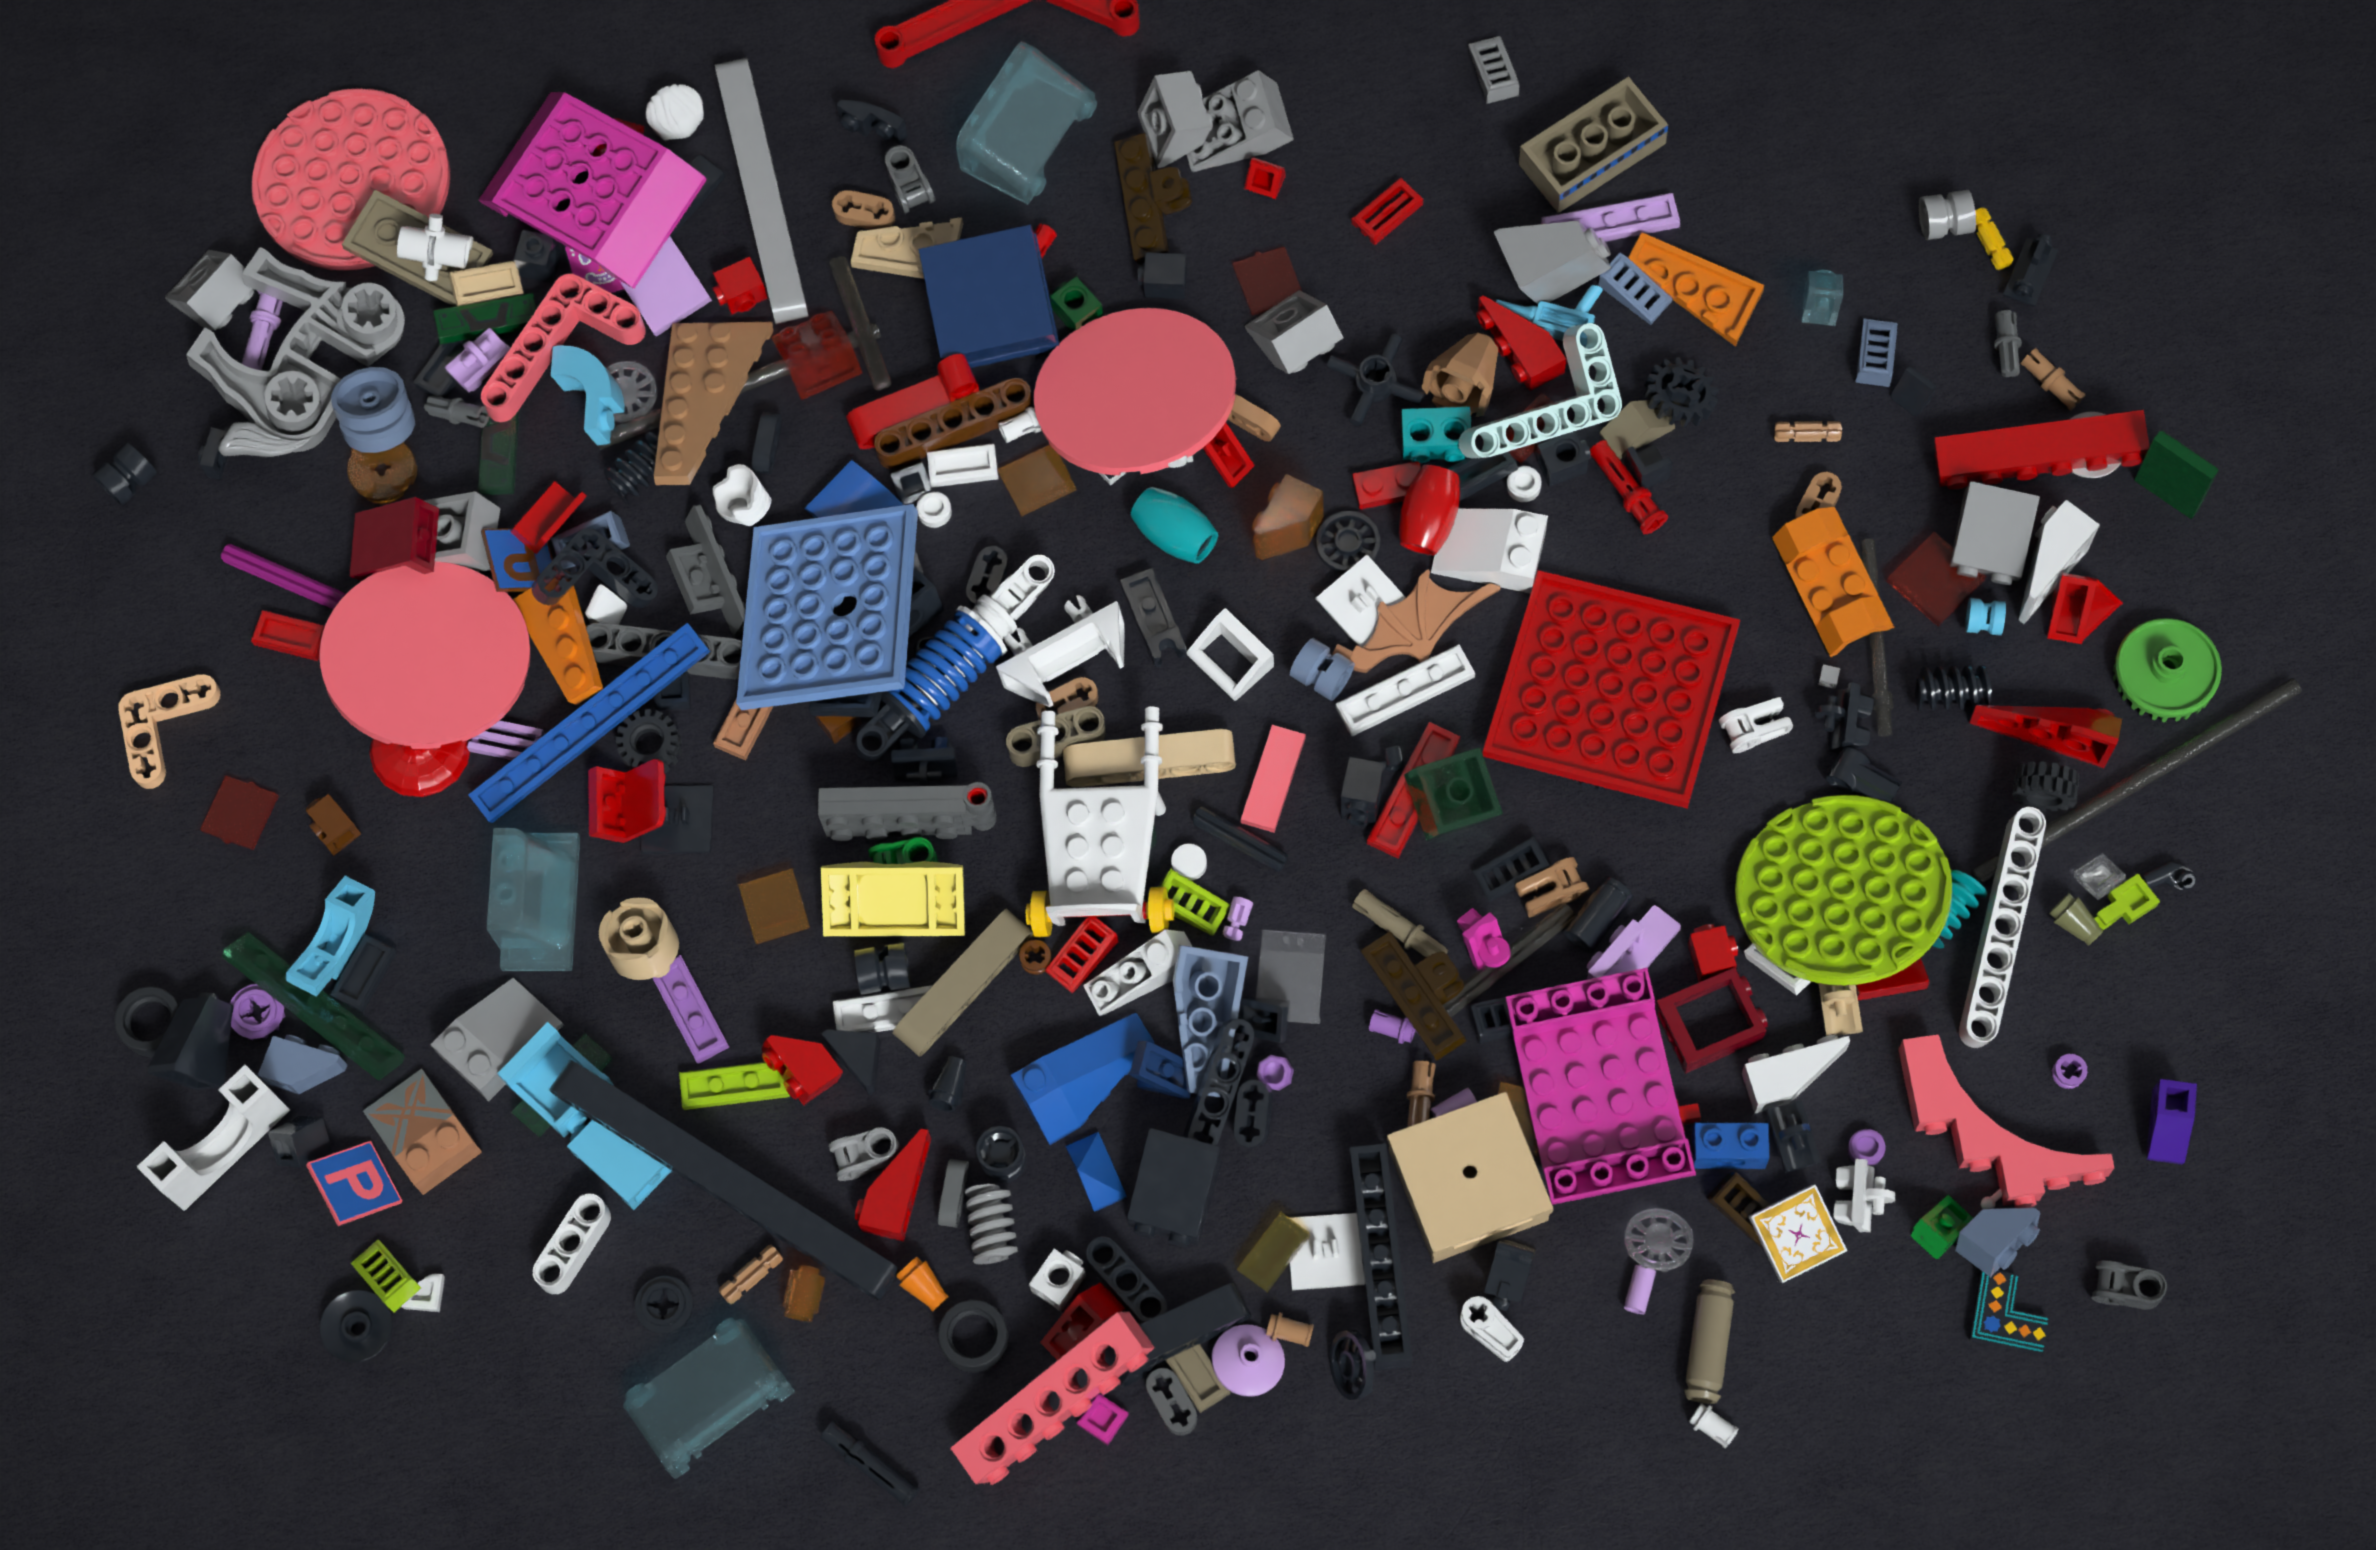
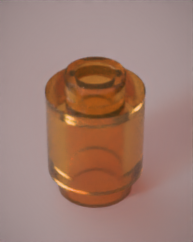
(803, 1293)

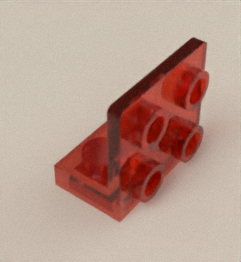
(817, 354)

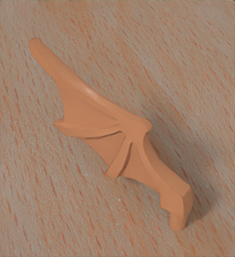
(1414, 623)

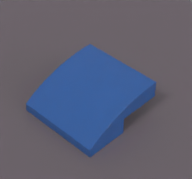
(851, 492)

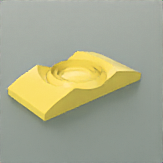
(893, 899)

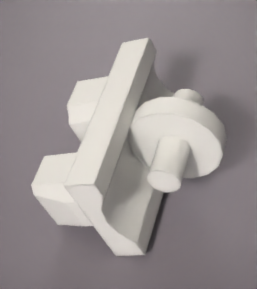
(1861, 1180)

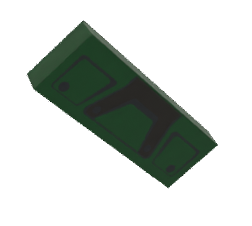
(474, 319)

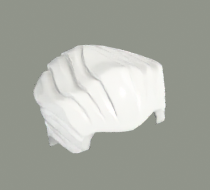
(675, 112)
(741, 496)

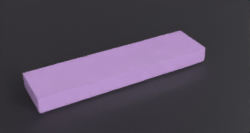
(1625, 218)

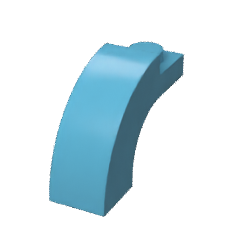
(582, 371)
(339, 934)

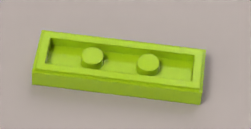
(730, 1085)

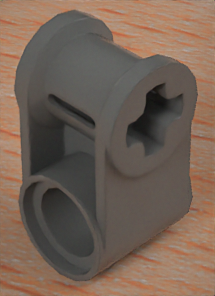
(909, 183)
(2125, 1285)

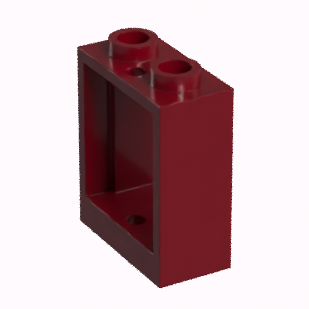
(1679, 1037)

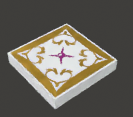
(1797, 1233)

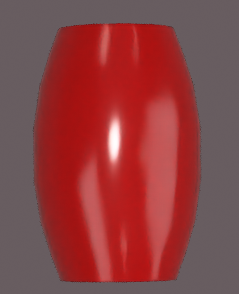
(1429, 509)

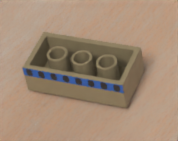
(1593, 144)

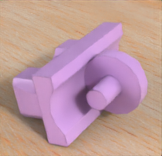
(477, 360)

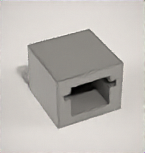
(1829, 676)

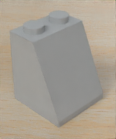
(1553, 257)
(1993, 532)

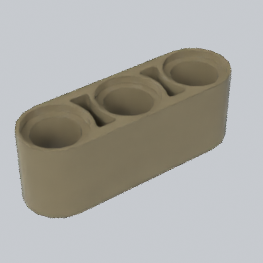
(1067, 723)

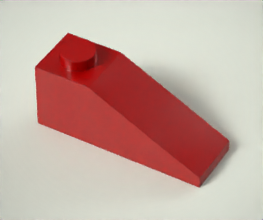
(893, 1193)

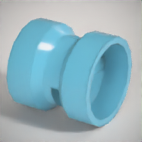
(1977, 616)

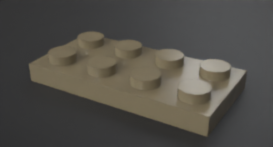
(376, 240)

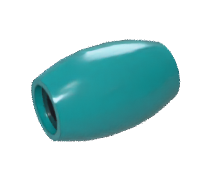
(1174, 525)

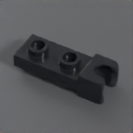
(1152, 615)

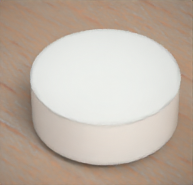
(1524, 484)
(934, 509)
(1189, 861)

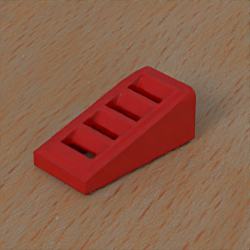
(1072, 946)

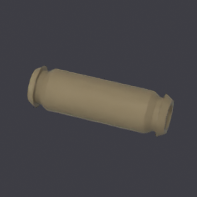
(1709, 1341)

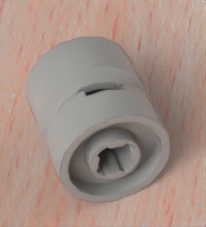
(1952, 214)

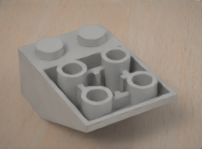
(1245, 123)

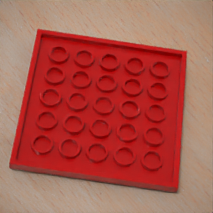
(1612, 689)

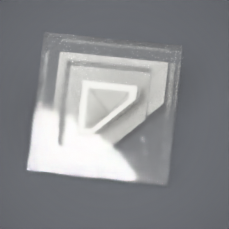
(2100, 876)

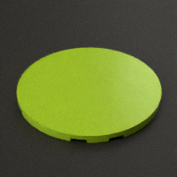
(1843, 890)

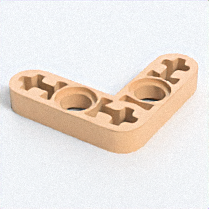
(153, 712)

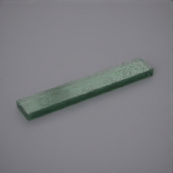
(318, 1012)

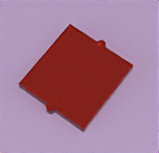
(1266, 279)
(239, 812)

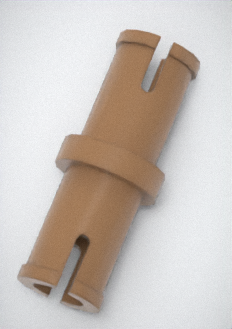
(2053, 379)

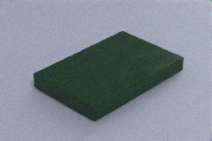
(2176, 474)

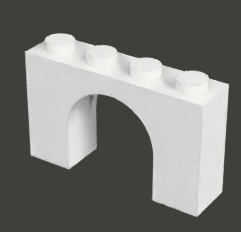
(190, 1172)

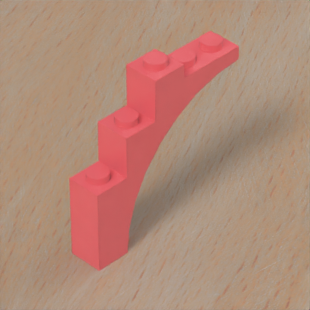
(2021, 1167)

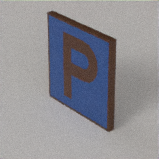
(512, 562)

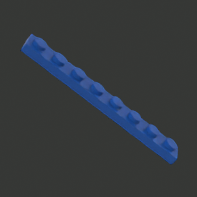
(589, 723)

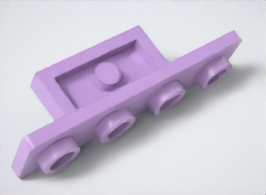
(1635, 945)

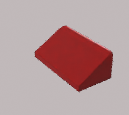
(1907, 980)

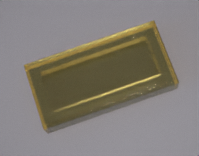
(1273, 1252)

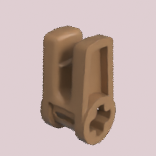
(1553, 876)

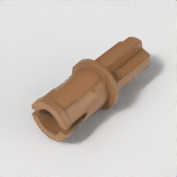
(1421, 1092)

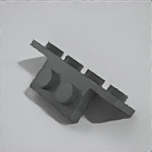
(704, 574)

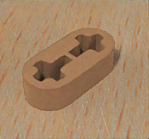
(864, 209)
(1253, 419)
(1811, 495)
(1068, 692)

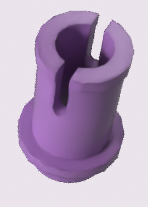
(1392, 1026)

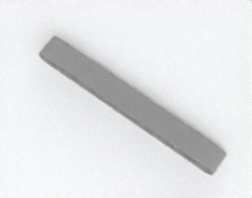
(761, 191)

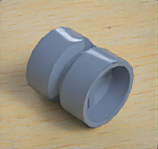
(1310, 667)

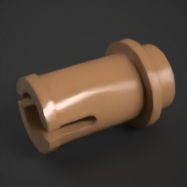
(1289, 1330)

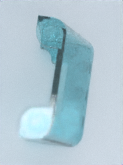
(1022, 123)
(705, 1395)

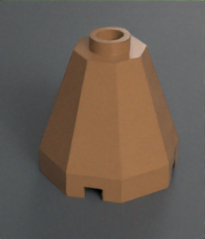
(1463, 374)

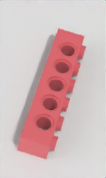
(977, 1448)

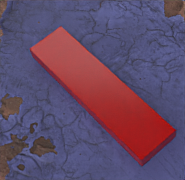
(1399, 813)

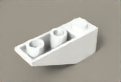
(1137, 973)
(1783, 1077)

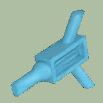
(1557, 318)

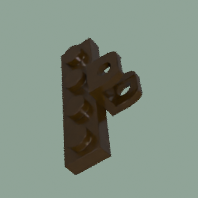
(1148, 195)
(1420, 991)

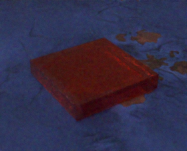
(1931, 582)

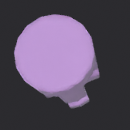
(1237, 916)

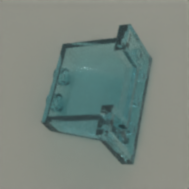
(533, 899)

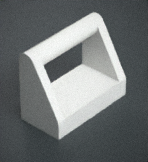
(1244, 642)

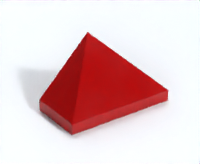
(1228, 456)

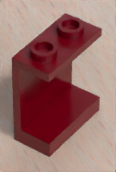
(395, 537)

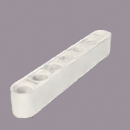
(2013, 914)

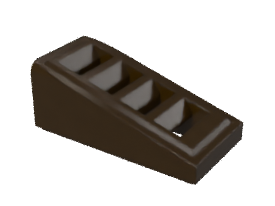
(1716, 1197)

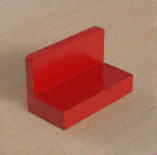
(546, 517)

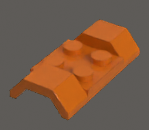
(1831, 578)

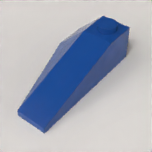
(1078, 1077)

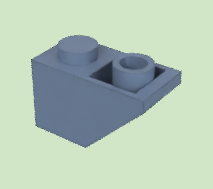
(299, 1067)
(1996, 1235)

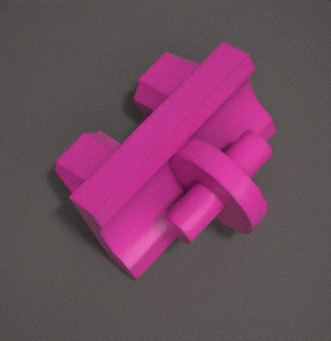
(1483, 939)

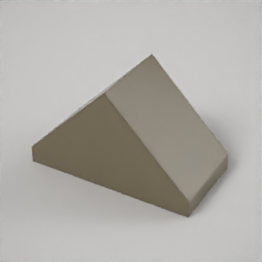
(1635, 427)

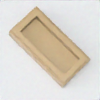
(485, 283)

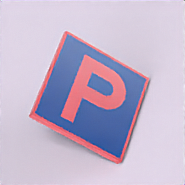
(354, 1183)

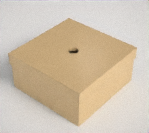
(1469, 1177)

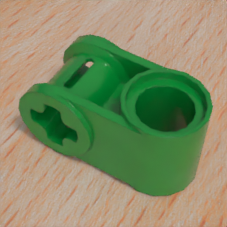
(902, 851)

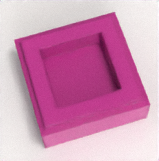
(1102, 1419)

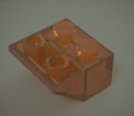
(1289, 519)

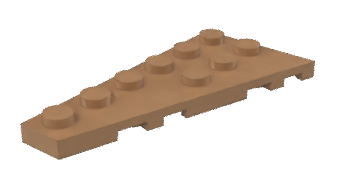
(701, 385)

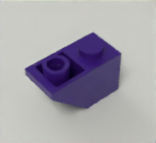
(2171, 1121)

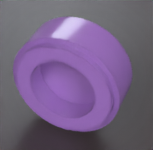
(1866, 1145)

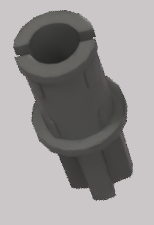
(2007, 342)
(456, 411)

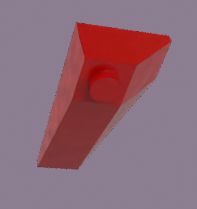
(2069, 731)

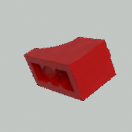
(1080, 1319)

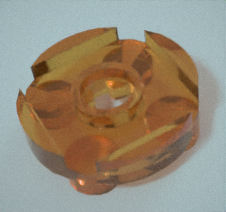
(387, 487)

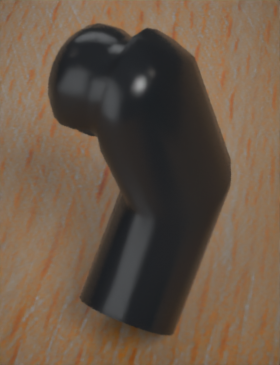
(2170, 874)

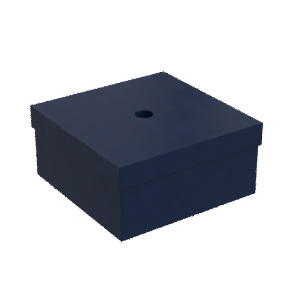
(990, 297)

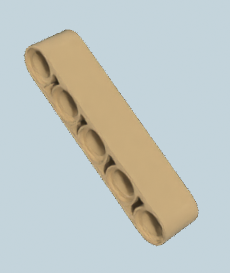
(1121, 759)

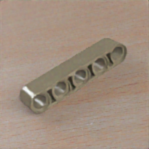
(962, 982)

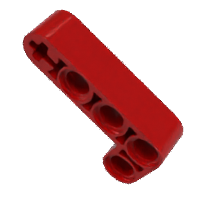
(951, 384)

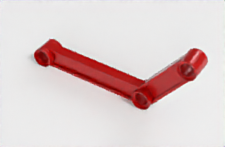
(961, 15)

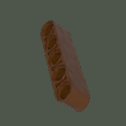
(944, 437)

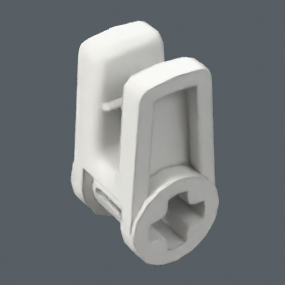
(1742, 727)
(1494, 1332)

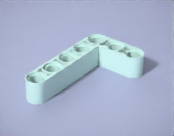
(1555, 414)

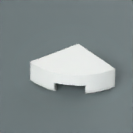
(429, 1295)

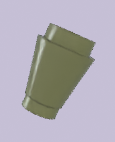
(2076, 919)

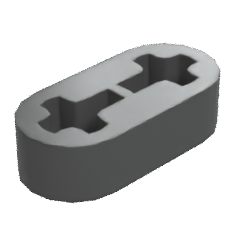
(953, 1193)
(1164, 1406)

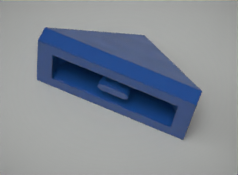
(1096, 1171)

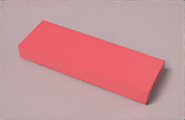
(1273, 778)

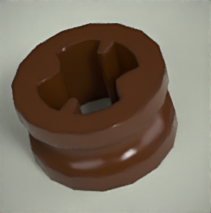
(1034, 967)

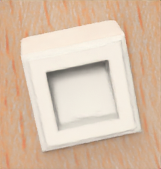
(605, 607)

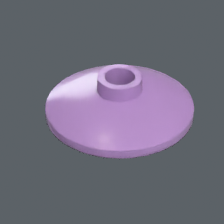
(1241, 1375)

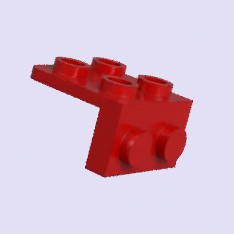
(626, 802)

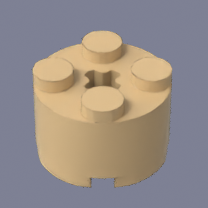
(639, 939)

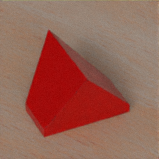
(2079, 607)

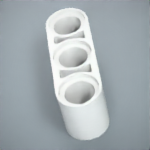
(571, 1226)

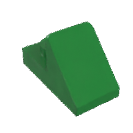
(1941, 1227)

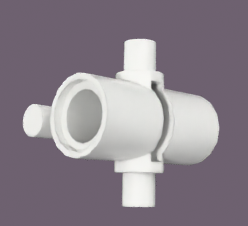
(434, 247)

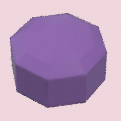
(1275, 1072)

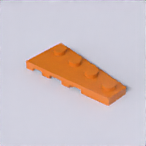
(1701, 287)
(562, 642)

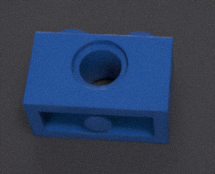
(1730, 1145)

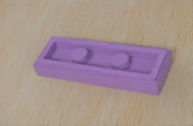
(690, 1012)

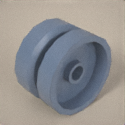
(373, 409)

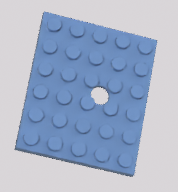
(796, 579)

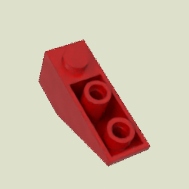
(1528, 347)

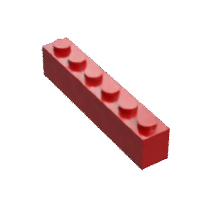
(2041, 449)

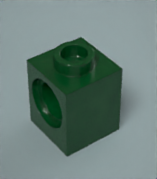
(1075, 292)

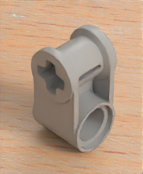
(862, 1153)

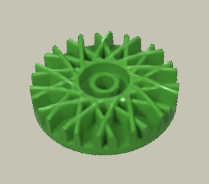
(2162, 690)

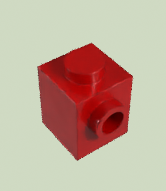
(739, 286)
(1712, 951)

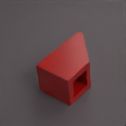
(803, 1066)

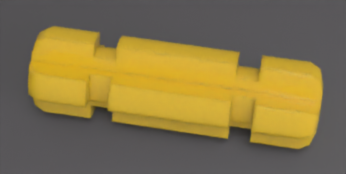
(1992, 240)

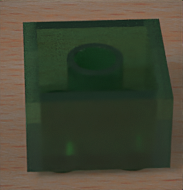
(1453, 793)

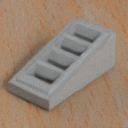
(1499, 90)

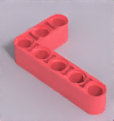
(540, 333)

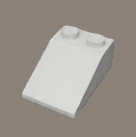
(2061, 545)
(1493, 548)

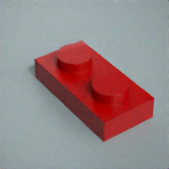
(1384, 484)

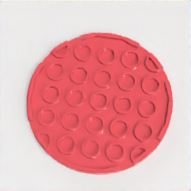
(329, 161)
(1135, 391)
(425, 655)

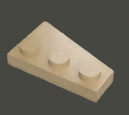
(897, 250)

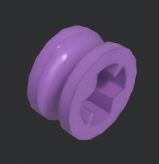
(2074, 1081)

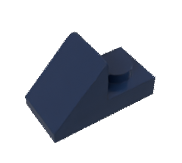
(1159, 1070)

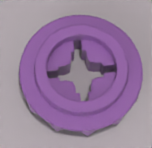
(243, 1008)

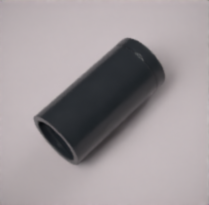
(1598, 914)

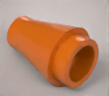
(921, 1282)

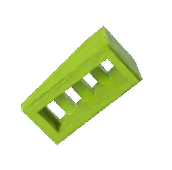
(1196, 892)
(397, 1294)

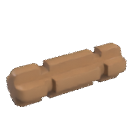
(1808, 431)
(750, 1274)

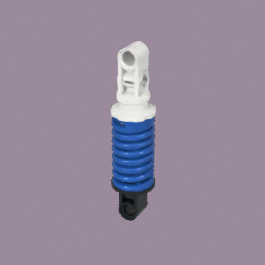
(953, 659)

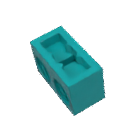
(1434, 424)

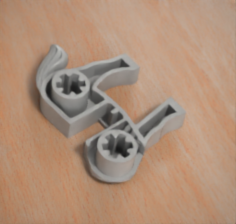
(292, 401)

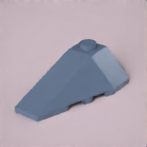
(1206, 996)

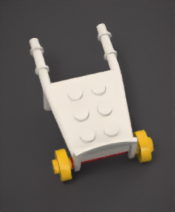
(1098, 843)

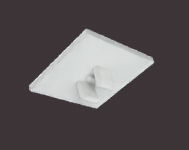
(1355, 599)
(1330, 1254)

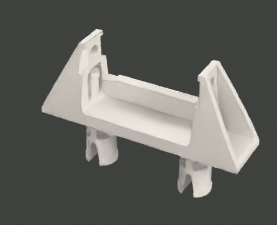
(1063, 650)

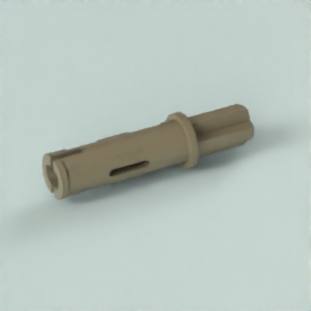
(1398, 925)

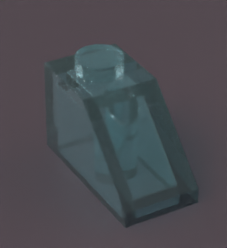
(1822, 297)

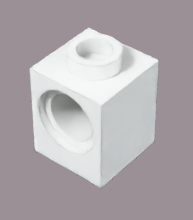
(1058, 1295)

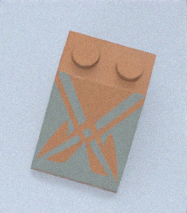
(422, 1132)

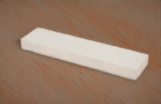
(1405, 690)

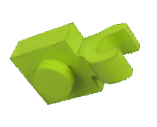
(2128, 901)

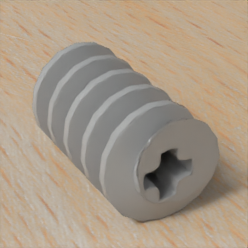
(989, 1223)

